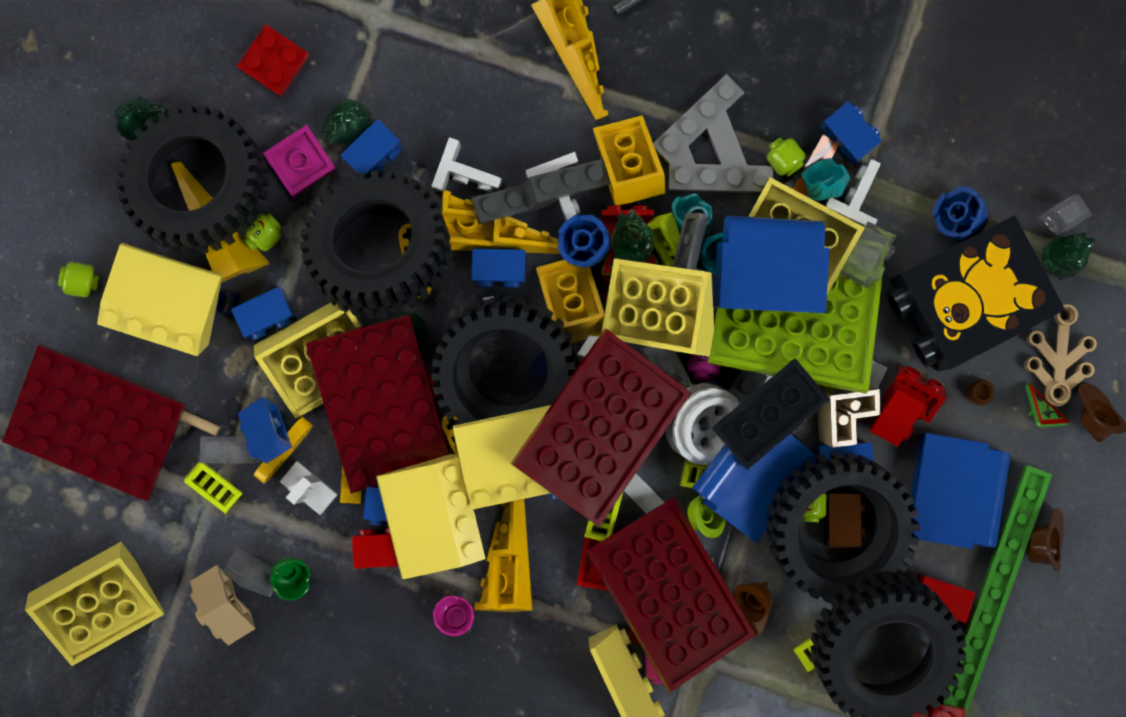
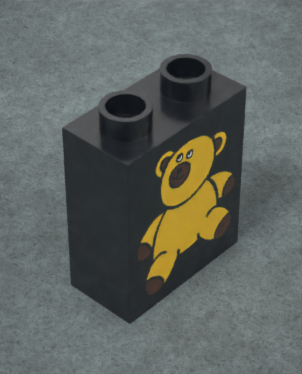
(974, 296)

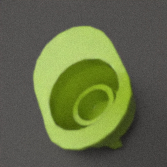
(705, 519)

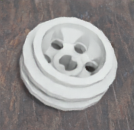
(696, 420)

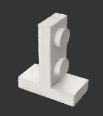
(462, 173)
(856, 196)
(568, 206)
(307, 488)

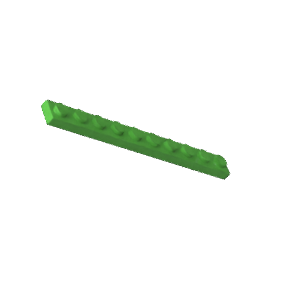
(998, 582)

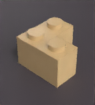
(839, 415)
(220, 607)

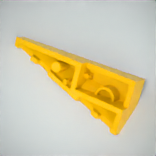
(575, 44)
(498, 234)
(233, 258)
(508, 575)

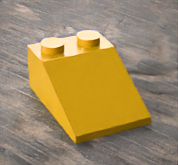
(630, 160)
(572, 298)

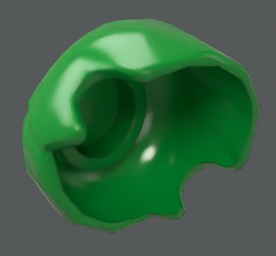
(290, 578)

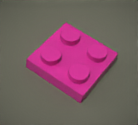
(299, 161)

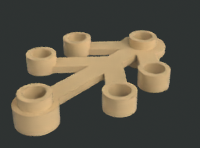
(1060, 359)

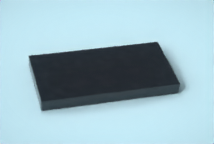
(770, 414)

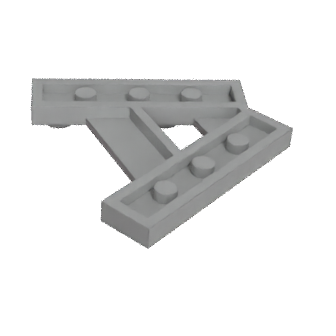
(711, 116)

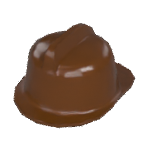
(1098, 414)
(1046, 542)
(756, 603)

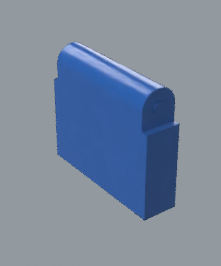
(772, 265)
(958, 491)
(745, 494)

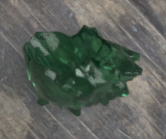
(133, 114)
(346, 122)
(632, 238)
(1067, 255)

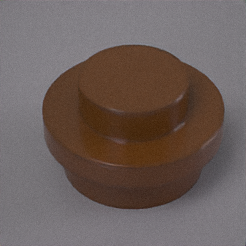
(980, 392)

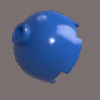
(961, 213)
(584, 241)

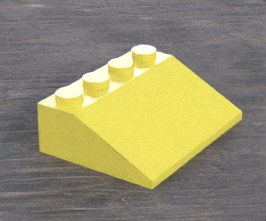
(785, 203)
(160, 300)
(661, 307)
(288, 361)
(486, 454)
(430, 517)
(94, 604)
(622, 675)

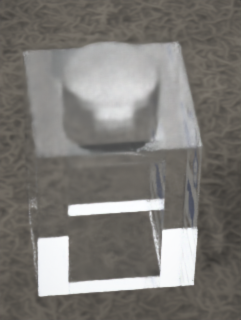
(1066, 214)

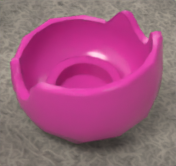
(453, 615)

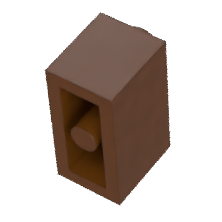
(843, 520)

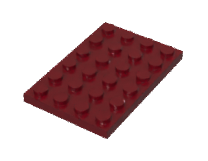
(377, 399)
(94, 422)
(601, 427)
(670, 594)

